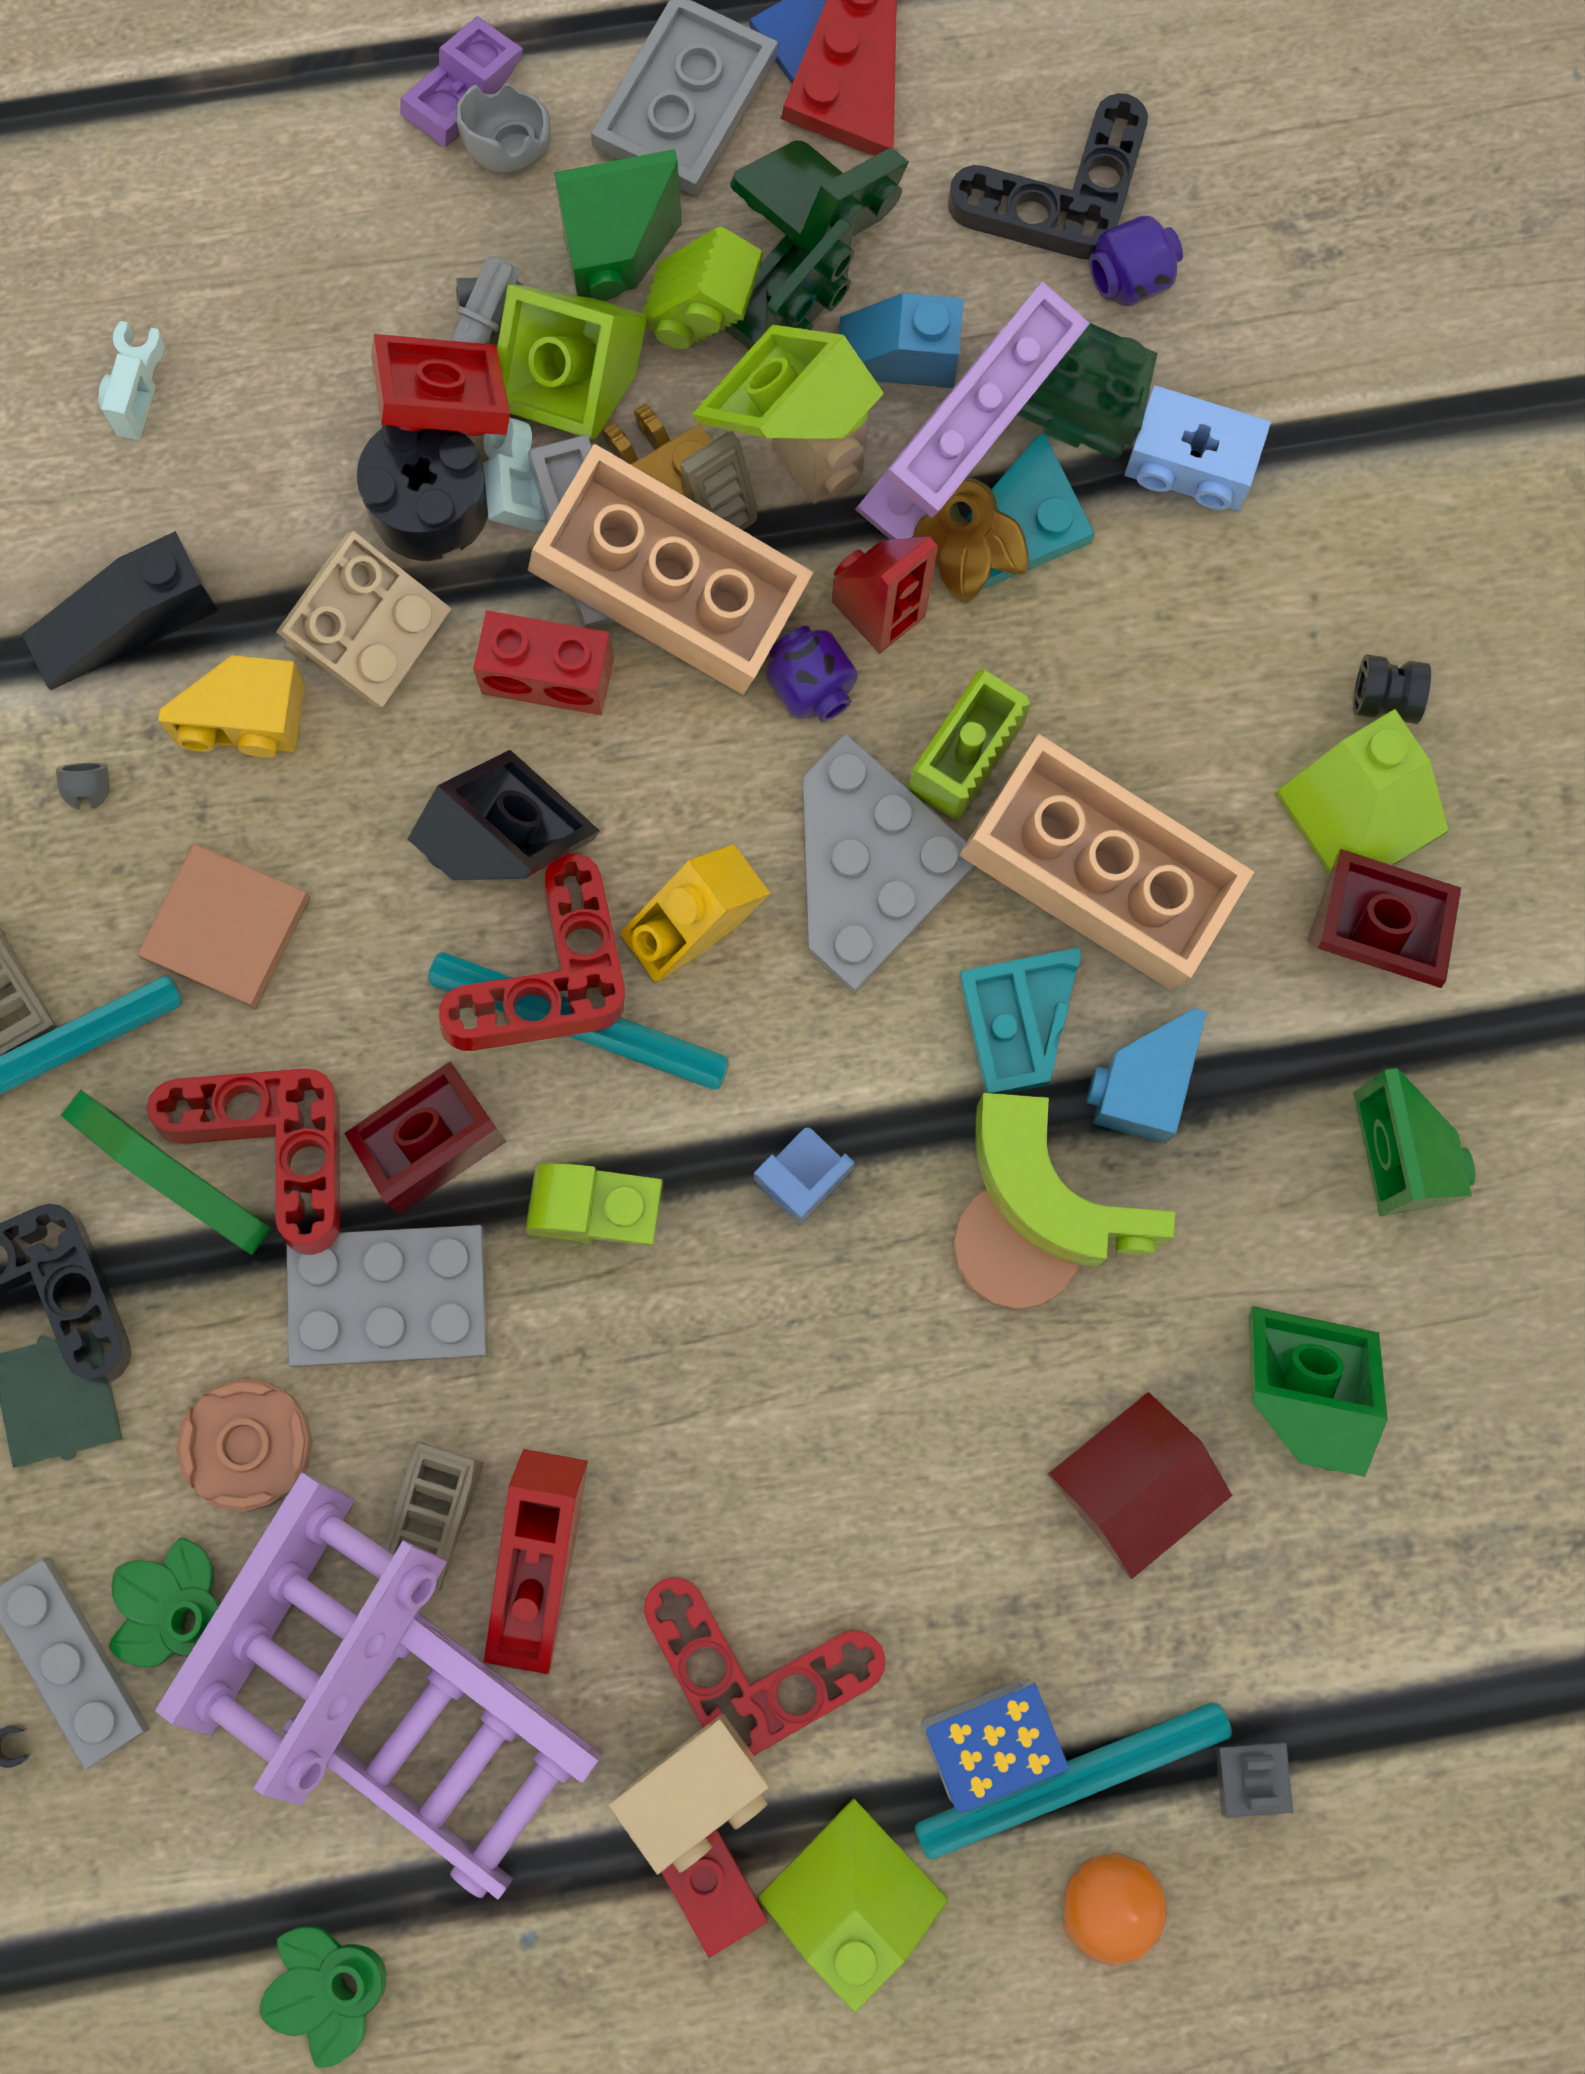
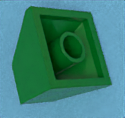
(618, 220)
(1410, 1147)
(1319, 1388)

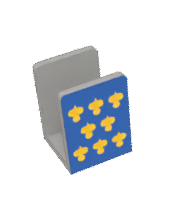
(994, 1745)

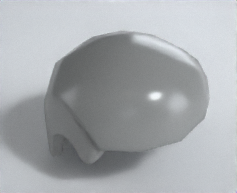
(503, 128)

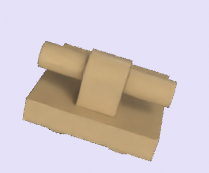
(363, 620)

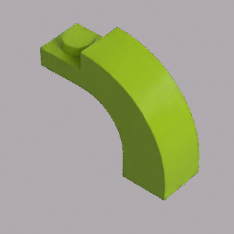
(1035, 1200)

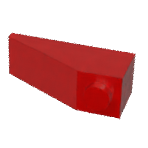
(886, 588)
(534, 1560)

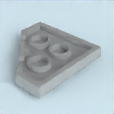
(871, 863)

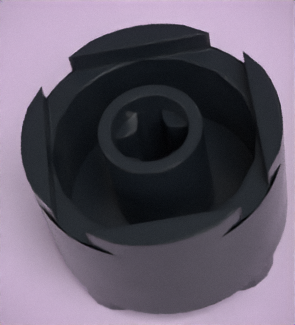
(423, 490)

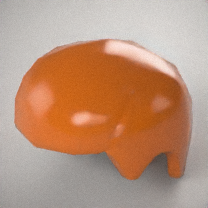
(1114, 1909)

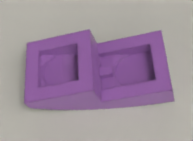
(469, 58)

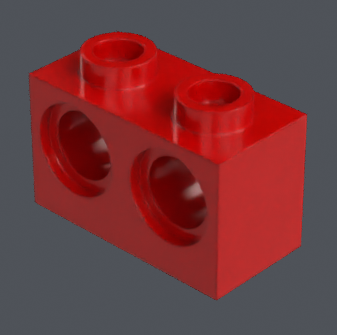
(544, 662)

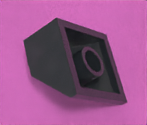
(498, 823)

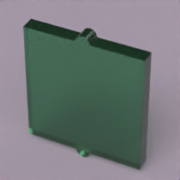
(50, 1408)

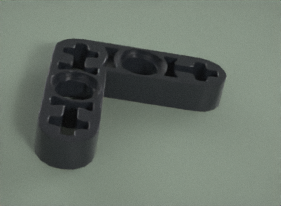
(1081, 204)
(50, 1271)

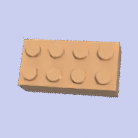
(668, 569)
(1107, 863)

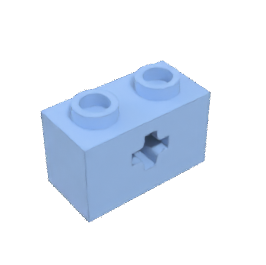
(1224, 437)

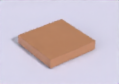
(224, 925)

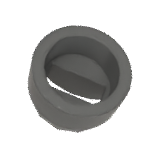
(82, 781)

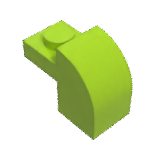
(591, 1204)

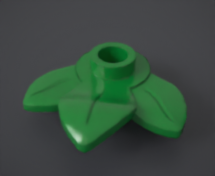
(157, 1603)
(315, 1998)

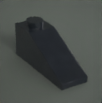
(120, 611)

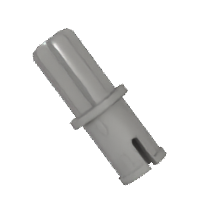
(486, 302)

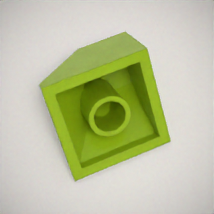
(567, 357)
(793, 388)
(1368, 796)
(853, 1904)

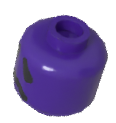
(1135, 260)
(811, 674)

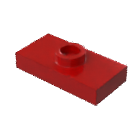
(716, 1897)

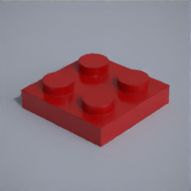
(439, 385)

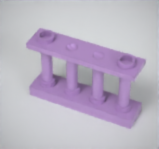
(973, 414)
(255, 1607)
(505, 1715)

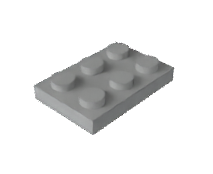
(686, 90)
(389, 1298)

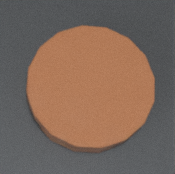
(1002, 1263)
(244, 1445)

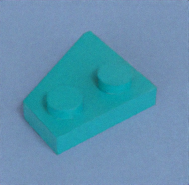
(1044, 506)
(1018, 1017)

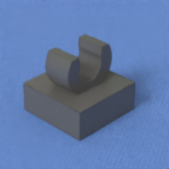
(1254, 1779)

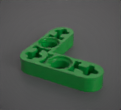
(164, 1172)

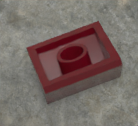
(1387, 918)
(424, 1138)
(1141, 1483)

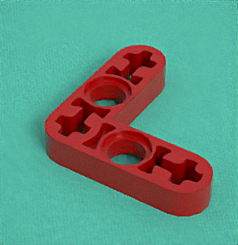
(575, 974)
(276, 1118)
(760, 1696)

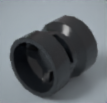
(1386, 687)

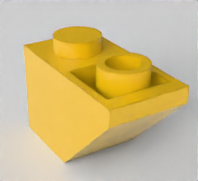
(239, 705)
(694, 911)

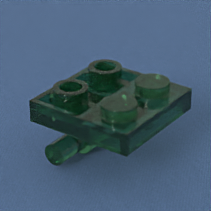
(1095, 393)

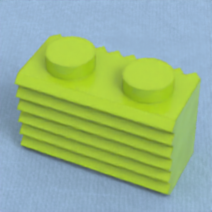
(702, 288)
(969, 744)

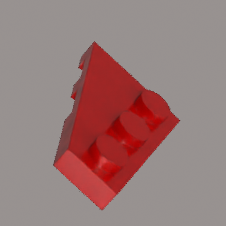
(849, 76)

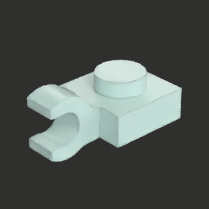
(130, 389)
(510, 481)

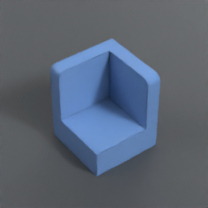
(803, 1174)

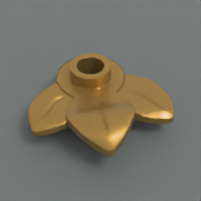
(976, 546)

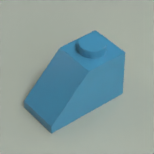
(908, 338)
(1148, 1080)

